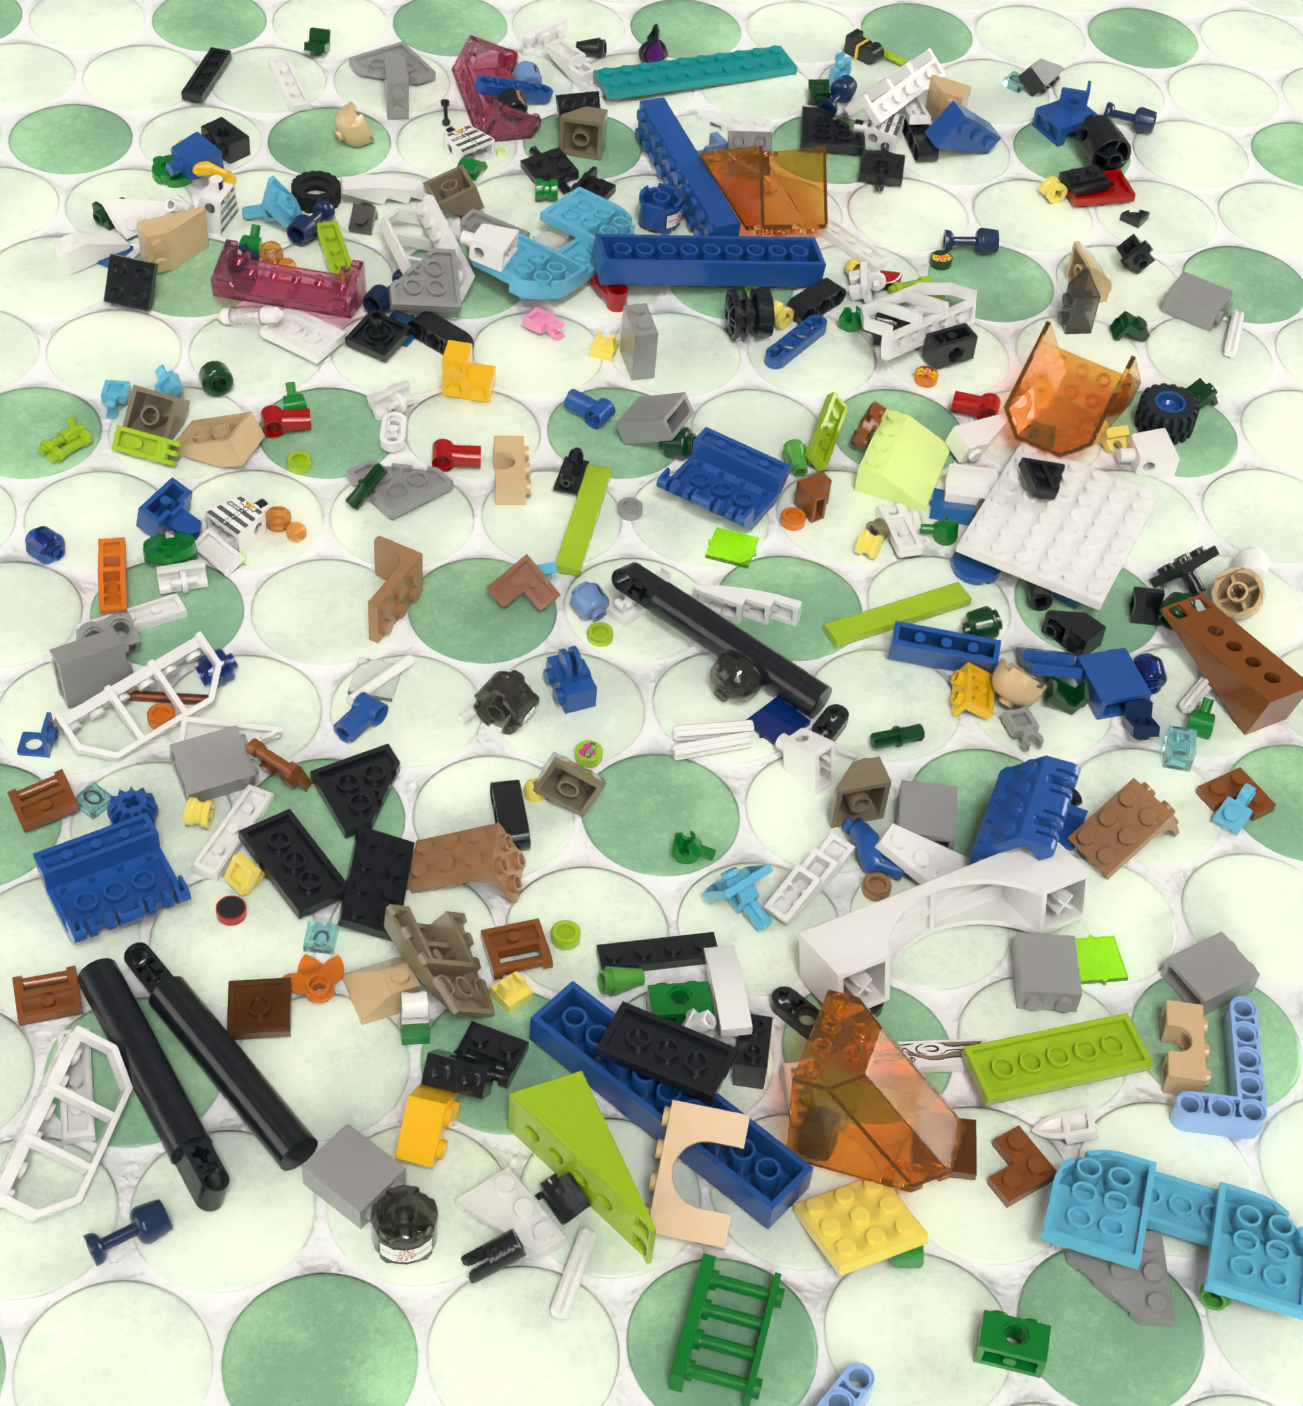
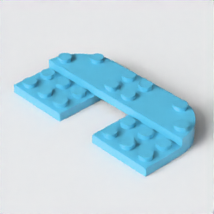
(551, 274)
(1111, 1197)

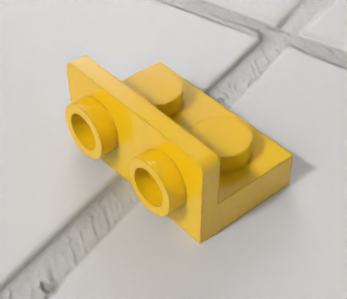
(972, 691)

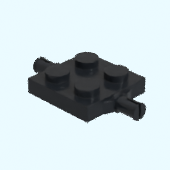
(550, 165)
(882, 167)

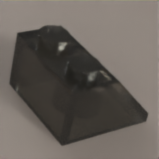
(1079, 304)

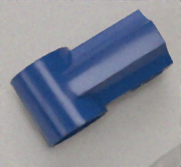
(593, 411)
(364, 712)

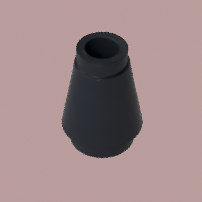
(593, 47)

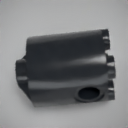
(1102, 143)

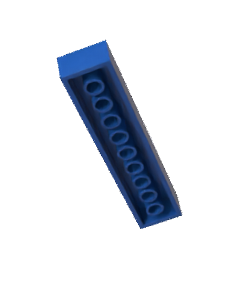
(682, 167)
(707, 260)
(759, 1179)

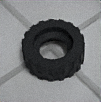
(316, 181)

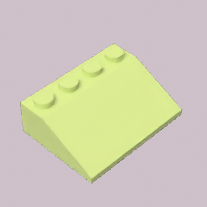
(902, 462)

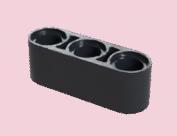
(919, 143)
(817, 299)
(436, 331)
(510, 811)

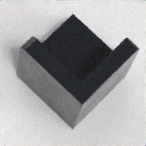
(1144, 605)

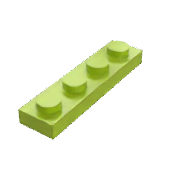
(333, 246)
(826, 432)

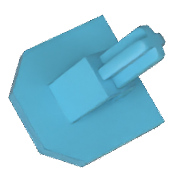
(276, 205)
(742, 893)

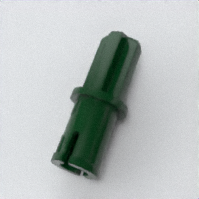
(366, 486)
(897, 736)

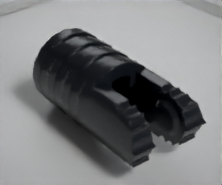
(1039, 597)
(500, 1252)

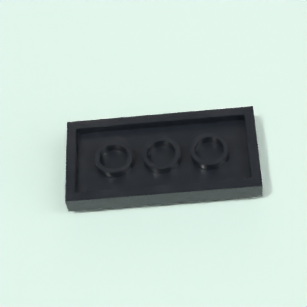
(293, 863)
(374, 880)
(667, 1052)

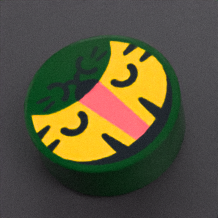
(940, 260)

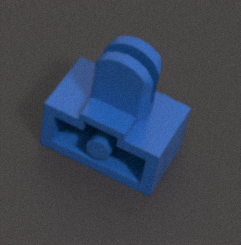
(168, 511)
(570, 680)

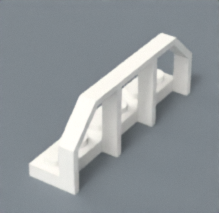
(896, 96)
(439, 235)
(913, 335)
(141, 680)
(42, 1108)

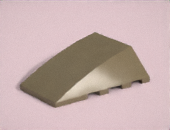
(441, 959)

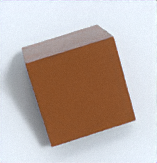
(813, 495)

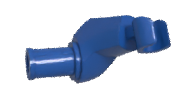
(869, 857)

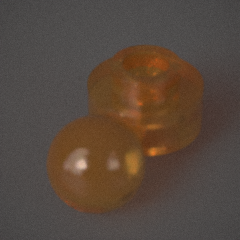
(274, 247)
(279, 520)

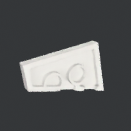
(917, 855)
(507, 1204)

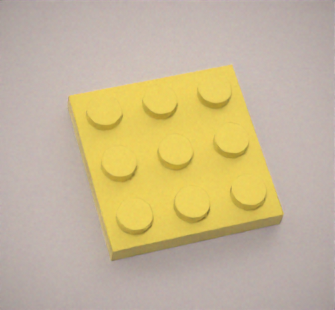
(860, 1225)

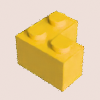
(462, 377)
(424, 1125)

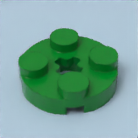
(161, 174)
(169, 550)

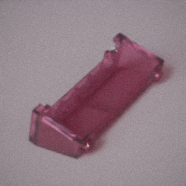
(485, 111)
(288, 286)

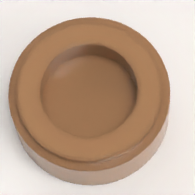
(876, 886)

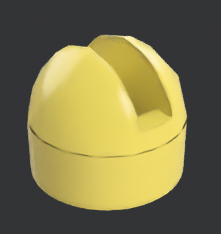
(852, 265)
(529, 794)

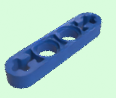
(495, 86)
(792, 339)

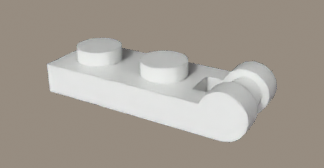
(543, 34)
(902, 532)

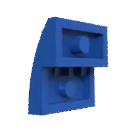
(1048, 662)

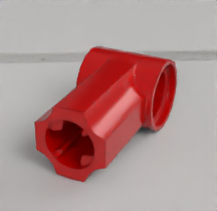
(614, 295)
(975, 405)
(277, 421)
(447, 455)

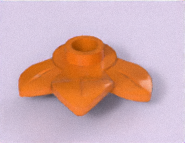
(316, 975)

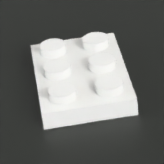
(304, 335)

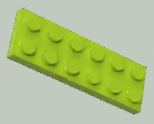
(1056, 1059)

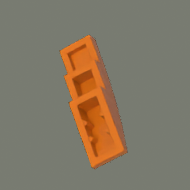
(112, 575)

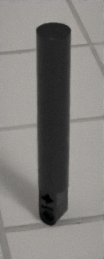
(719, 635)
(223, 1060)
(155, 1083)

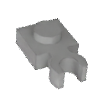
(1023, 725)

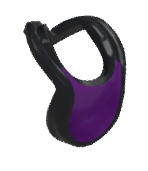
(652, 50)

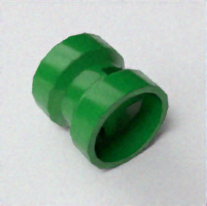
(546, 189)

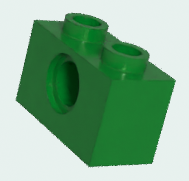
(664, 997)
(995, 1350)

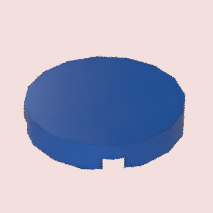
(972, 570)

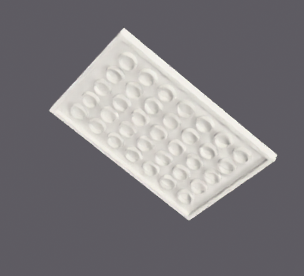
(1065, 542)

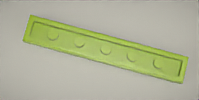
(583, 520)
(906, 610)

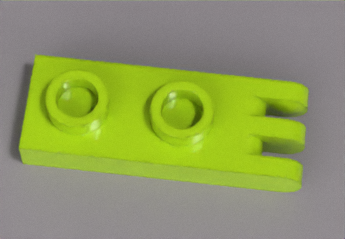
(145, 445)

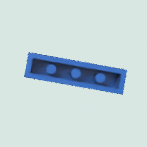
(942, 648)

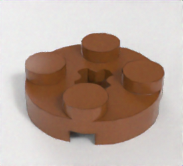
(868, 423)

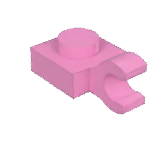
(542, 321)

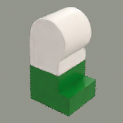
(414, 1018)

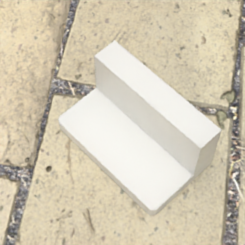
(968, 483)

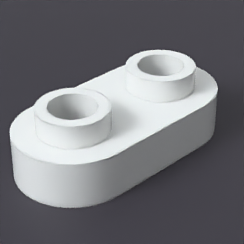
(393, 431)

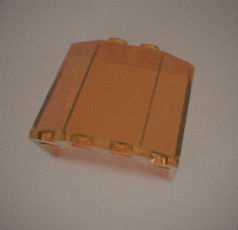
(773, 187)
(1065, 399)
(867, 1104)

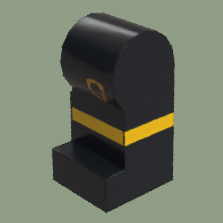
(862, 48)

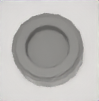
(630, 509)

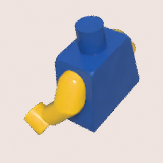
(198, 158)

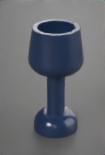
(841, 91)
(1142, 120)
(304, 227)
(985, 241)
(378, 296)
(148, 1223)

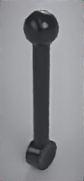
(445, 103)

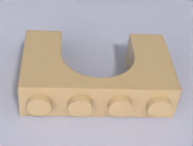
(687, 1126)

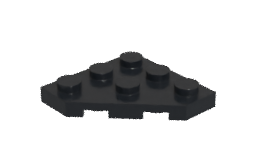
(821, 130)
(357, 787)

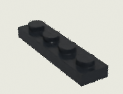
(206, 75)
(656, 952)

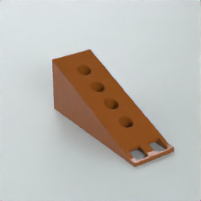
(1241, 670)

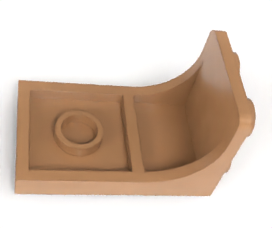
(404, 585)
(1123, 827)
(469, 855)

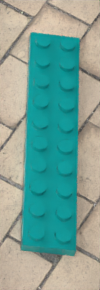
(694, 72)

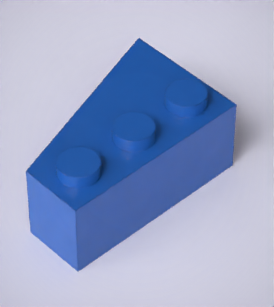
(962, 131)

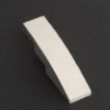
(573, 64)
(380, 187)
(757, 605)
(809, 879)
(728, 991)

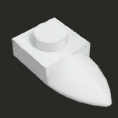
(1071, 1125)

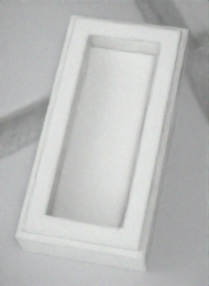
(218, 552)

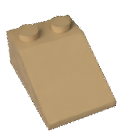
(173, 238)
(221, 440)

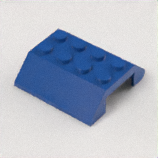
(728, 478)
(1027, 808)
(109, 878)

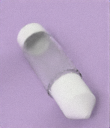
(250, 315)

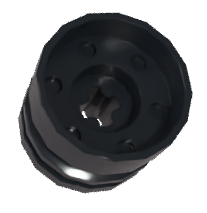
(749, 313)

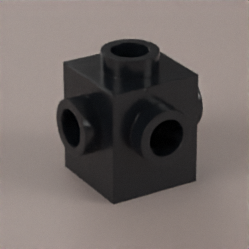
(1135, 253)

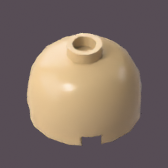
(352, 127)
(1238, 592)
(1016, 685)

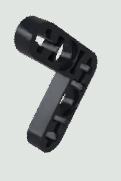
(801, 1007)

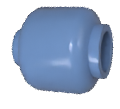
(527, 72)
(589, 601)

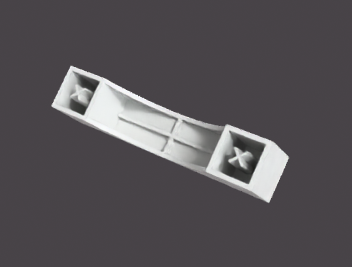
(1001, 890)

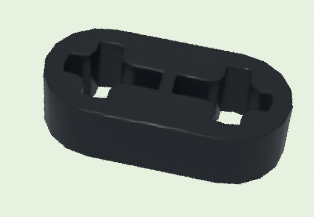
(834, 728)

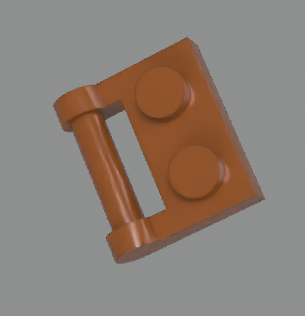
(271, 763)
(47, 805)
(516, 940)
(47, 1002)

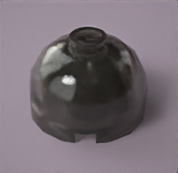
(734, 679)

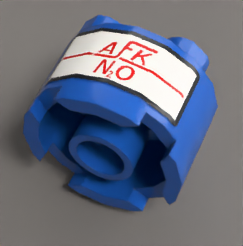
(660, 208)

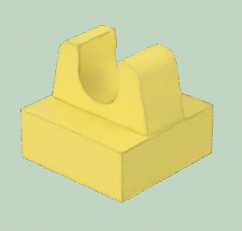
(604, 347)
(1116, 436)
(243, 874)
(511, 992)

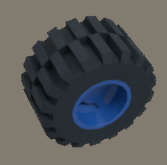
(1167, 408)

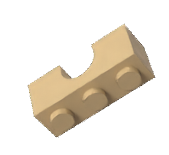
(511, 470)
(1185, 1027)

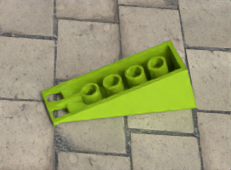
(570, 1135)

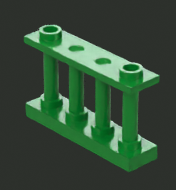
(694, 1338)

